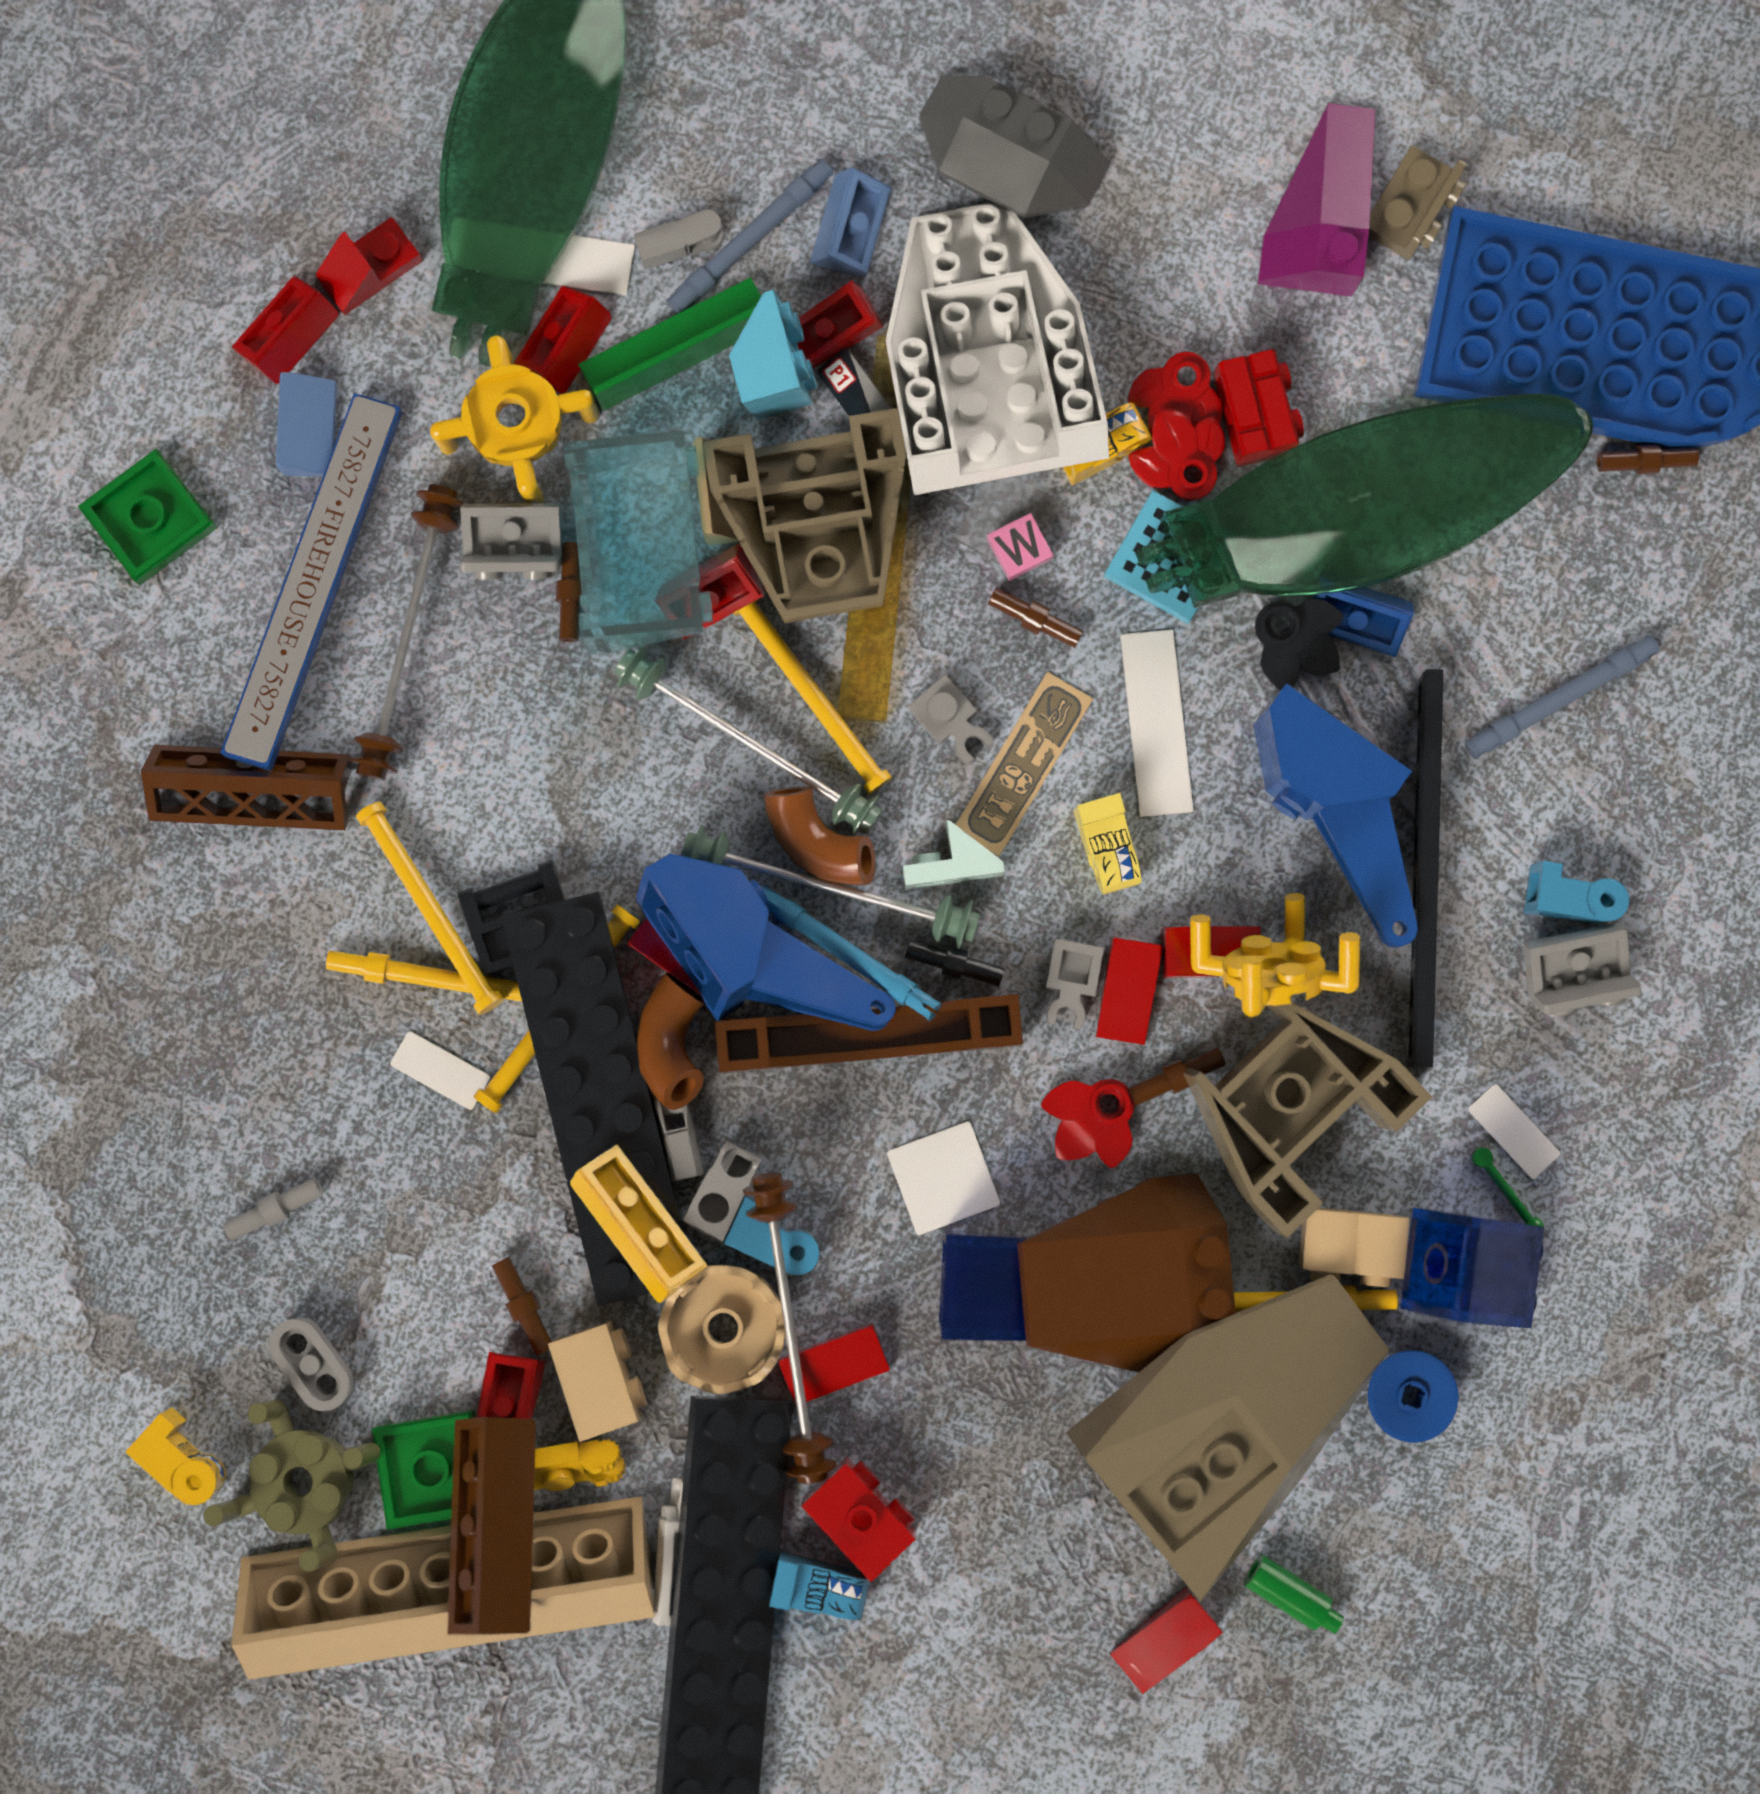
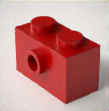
(860, 1517)

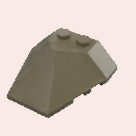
(815, 512)

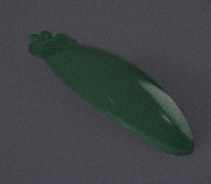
(523, 157)
(1371, 499)

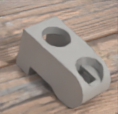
(722, 1192)

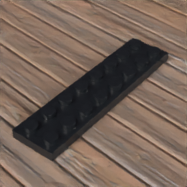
(588, 1064)
(723, 1596)

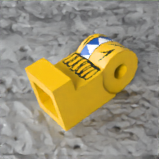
(1125, 435)
(176, 1462)

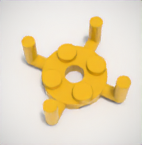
(519, 444)
(1273, 971)

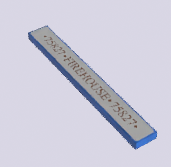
(312, 582)

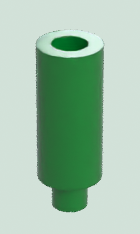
(1292, 1595)

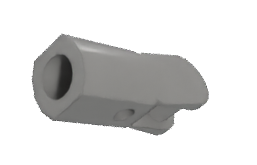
(679, 238)
(680, 1144)

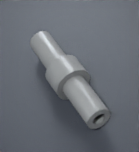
(273, 1209)

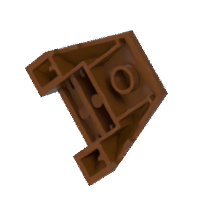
(1128, 1274)

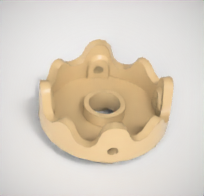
(717, 1365)

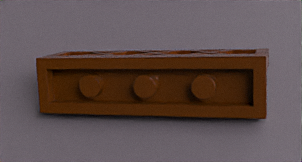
(207, 770)

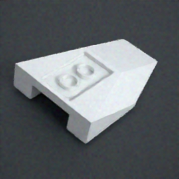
(989, 355)

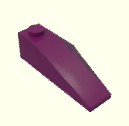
(1324, 216)

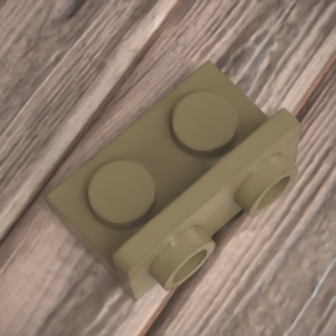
(1412, 200)

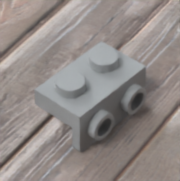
(511, 539)
(1580, 969)

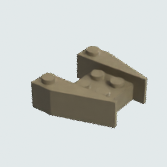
(1287, 1098)

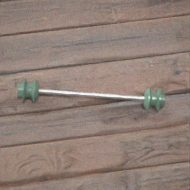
(649, 677)
(947, 920)

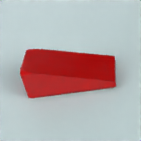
(837, 323)
(1177, 947)
(1128, 990)
(510, 1386)
(1166, 1641)

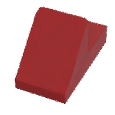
(367, 266)

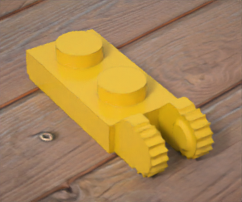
(576, 1462)

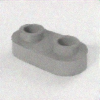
(308, 1367)

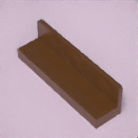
(492, 1526)

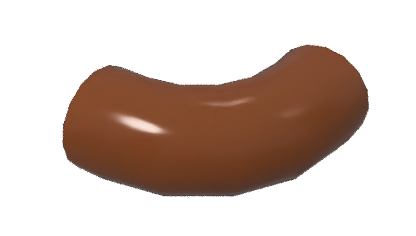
(813, 844)
(662, 1043)

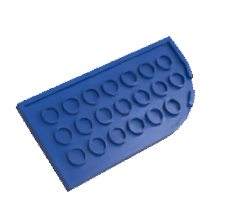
(1624, 329)

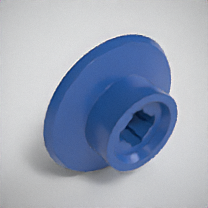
(1434, 1403)

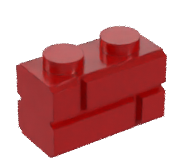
(1257, 407)

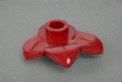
(1161, 390)
(1175, 449)
(1086, 1126)

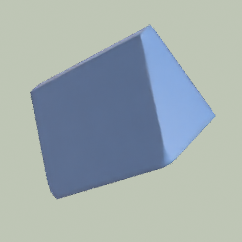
(850, 223)
(305, 424)

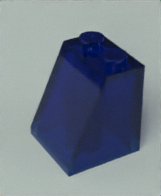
(1472, 1269)
(981, 1287)

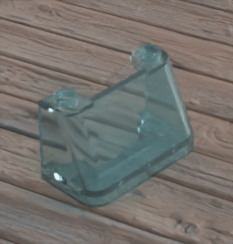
(636, 540)

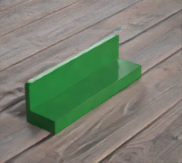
(670, 346)

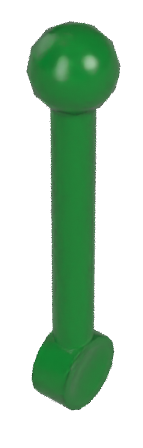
(1483, 1159)

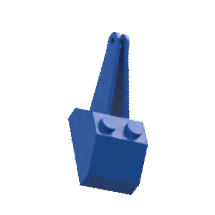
(1344, 785)
(731, 952)

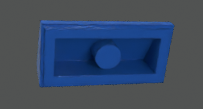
(1370, 618)

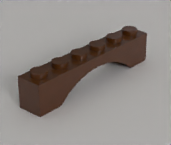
(812, 1040)

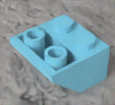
(767, 361)

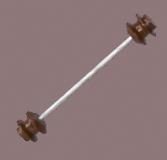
(435, 518)
(809, 1446)

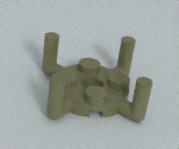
(272, 1488)

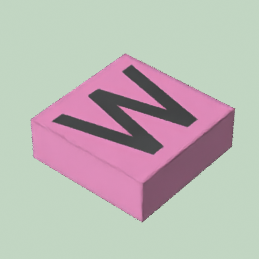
(1019, 546)

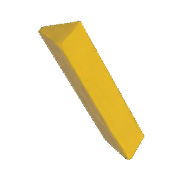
(637, 1223)

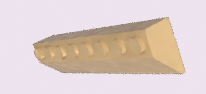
(393, 1591)

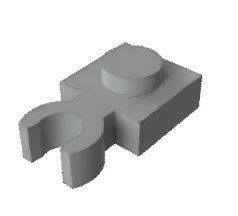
(946, 714)
(1072, 972)

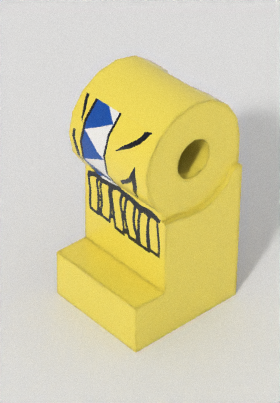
(1108, 843)

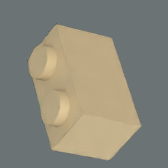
(597, 1379)

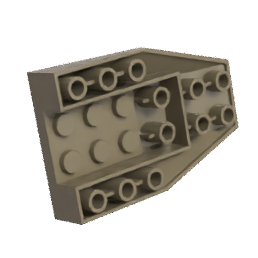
(1230, 1423)

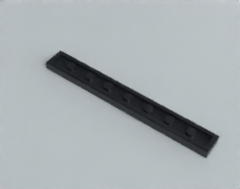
(1426, 868)

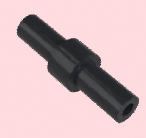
(954, 962)

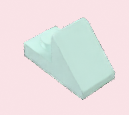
(967, 863)

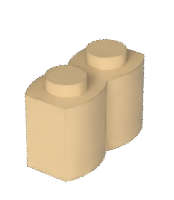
(1354, 1244)

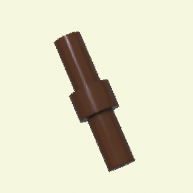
(1647, 459)
(568, 593)
(1035, 617)
(1172, 1076)
(522, 1305)

